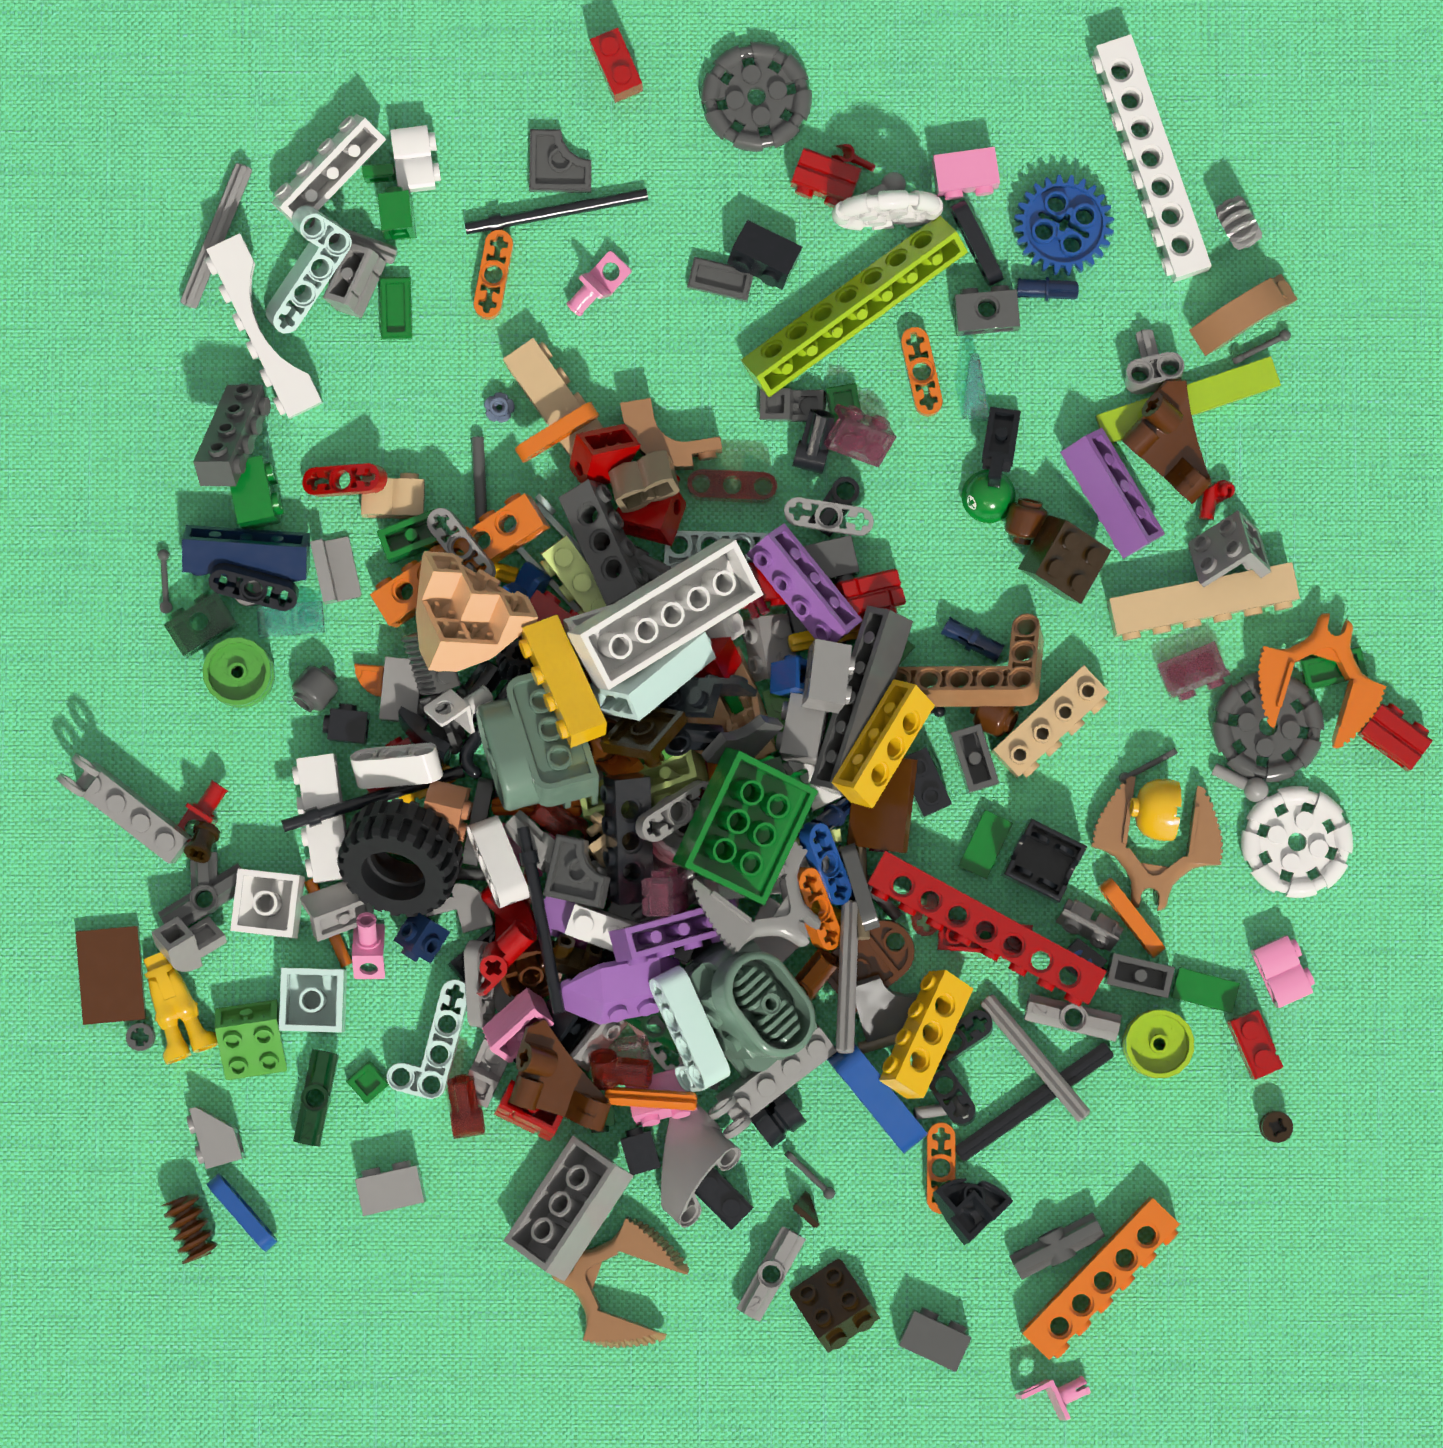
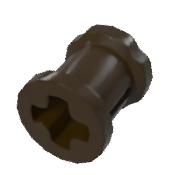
(201, 843)

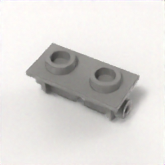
(1101, 933)

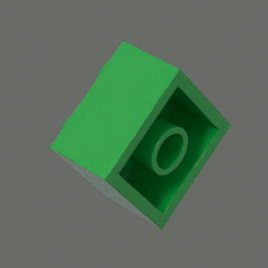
(255, 497)

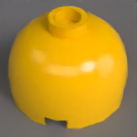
(1157, 809)

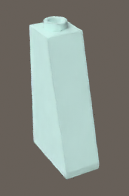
(656, 682)

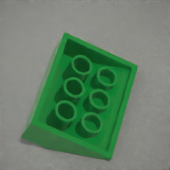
(745, 825)

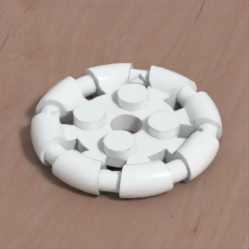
(887, 209)
(1316, 842)

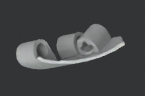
(690, 1152)

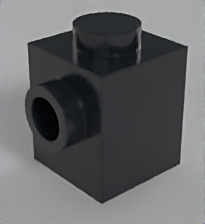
(347, 724)

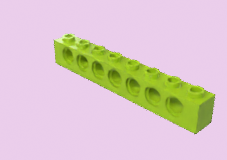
(854, 305)

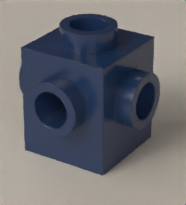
(421, 938)

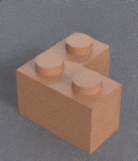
(451, 803)

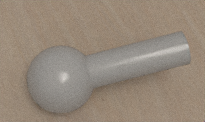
(890, 181)
(1254, 788)
(936, 1110)

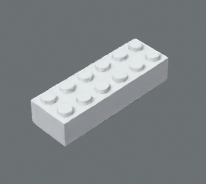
(665, 613)

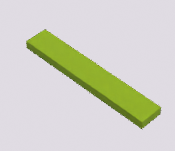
(1202, 395)

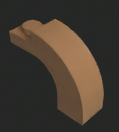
(1242, 313)
(640, 421)

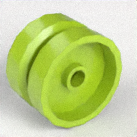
(1139, 1040)

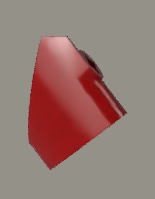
(513, 935)

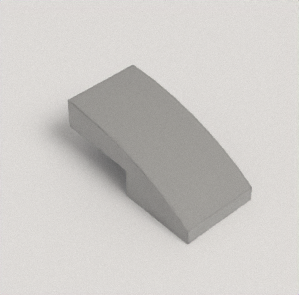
(487, 1073)

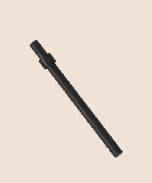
(498, 222)
(314, 816)
(529, 860)

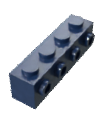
(264, 551)

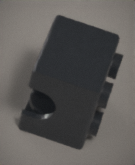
(1043, 860)

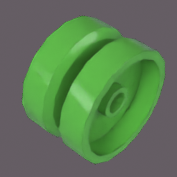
(228, 657)

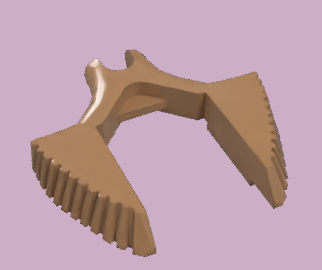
(1202, 846)
(635, 1240)

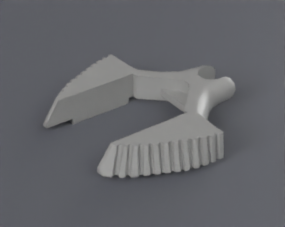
(738, 929)

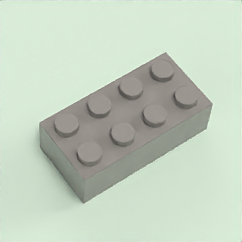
(568, 1208)

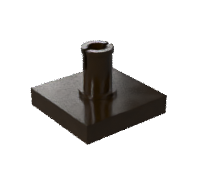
(645, 737)

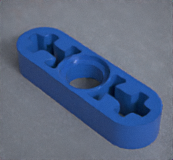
(815, 855)
(242, 1212)

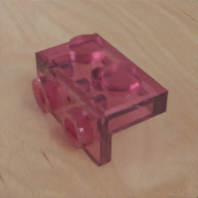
(860, 435)
(1193, 670)

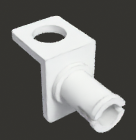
(461, 709)

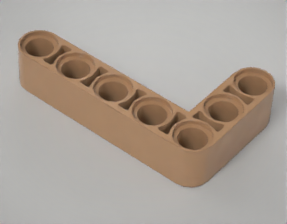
(980, 678)

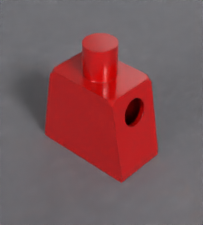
(601, 451)
(656, 521)

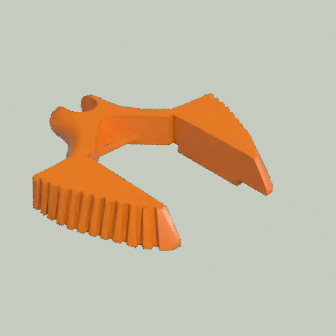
(1361, 695)

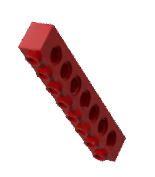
(1088, 974)

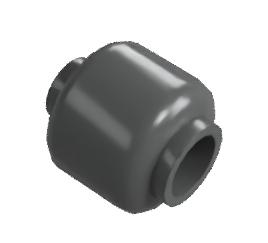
(314, 688)

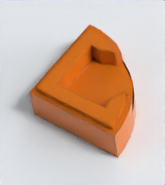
(370, 678)

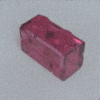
(664, 892)

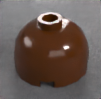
(527, 972)

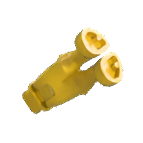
(174, 1002)

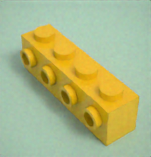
(563, 681)

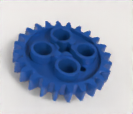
(1052, 250)

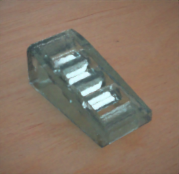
(975, 398)

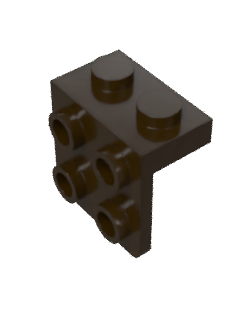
(834, 1305)

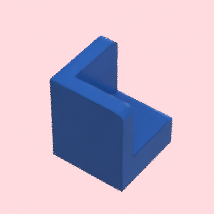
(529, 580)

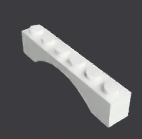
(236, 268)

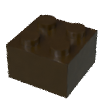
(1064, 559)

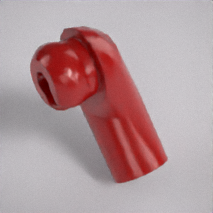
(1212, 496)

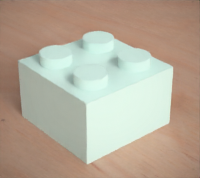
(312, 1000)

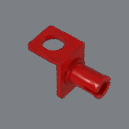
(205, 807)

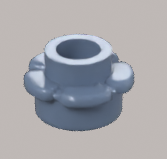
(499, 415)

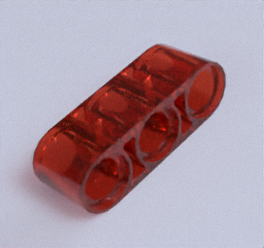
(717, 479)

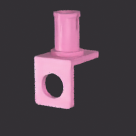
(597, 285)
(368, 947)
(1060, 1395)

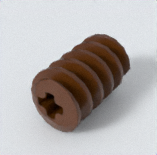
(190, 1227)

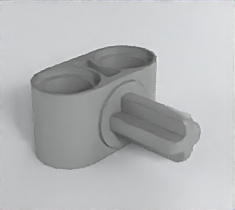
(1151, 365)

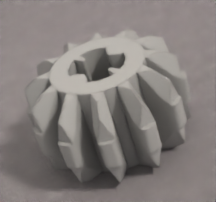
(1239, 222)

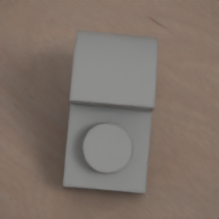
(470, 908)
(186, 945)

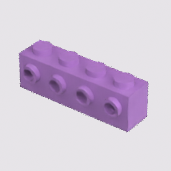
(1112, 493)
(804, 585)
(662, 936)

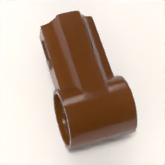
(817, 972)

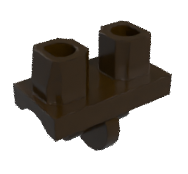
(574, 960)

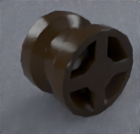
(1270, 1125)

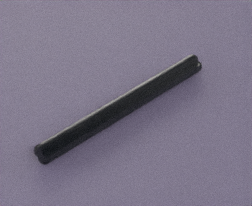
(1031, 1103)

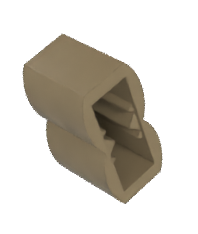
(644, 481)

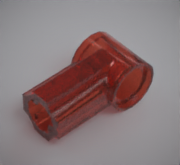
(559, 820)
(609, 1070)
(466, 1114)

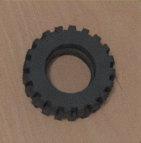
(407, 832)

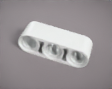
(396, 765)
(498, 861)

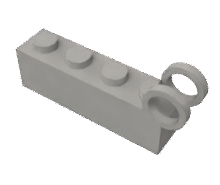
(127, 809)
(750, 1095)

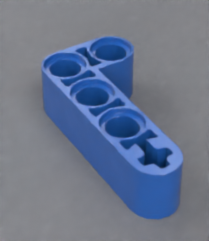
(878, 1098)

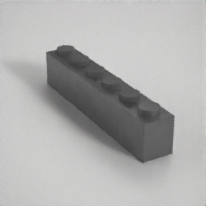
(876, 664)

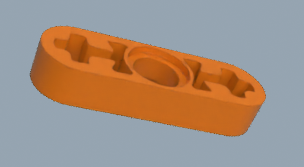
(505, 253)
(924, 347)
(557, 432)
(826, 913)
(1131, 917)
(933, 1144)

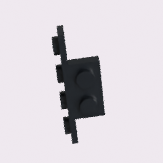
(700, 695)

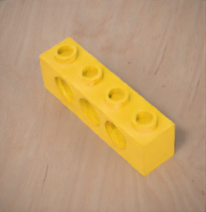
(883, 743)
(939, 1025)

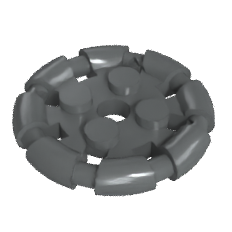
(756, 78)
(1262, 745)

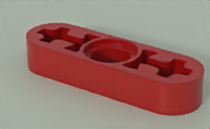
(355, 486)

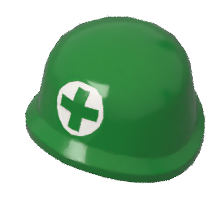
(986, 502)

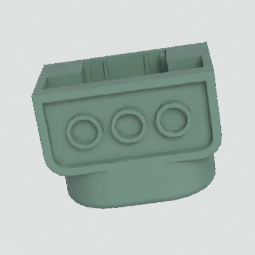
(528, 755)
(752, 1005)

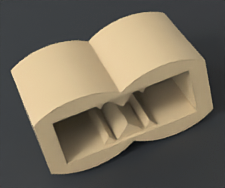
(399, 499)

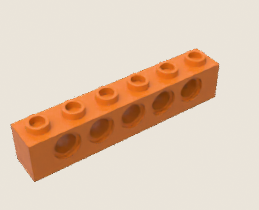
(529, 526)
(1060, 1305)

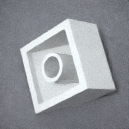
(267, 903)

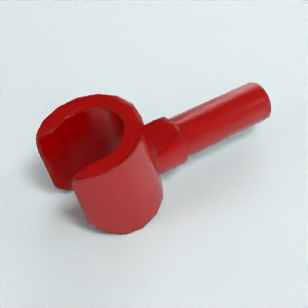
(850, 156)

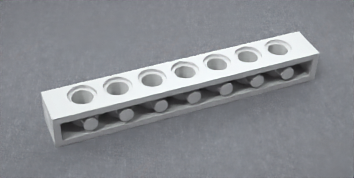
(1124, 54)

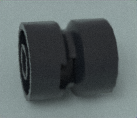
(778, 1119)

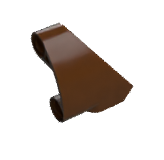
(1169, 440)
(554, 1081)

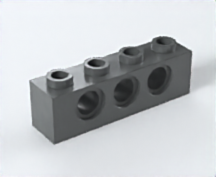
(579, 508)

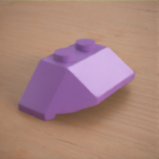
(615, 990)

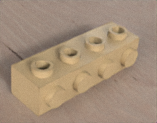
(1050, 721)

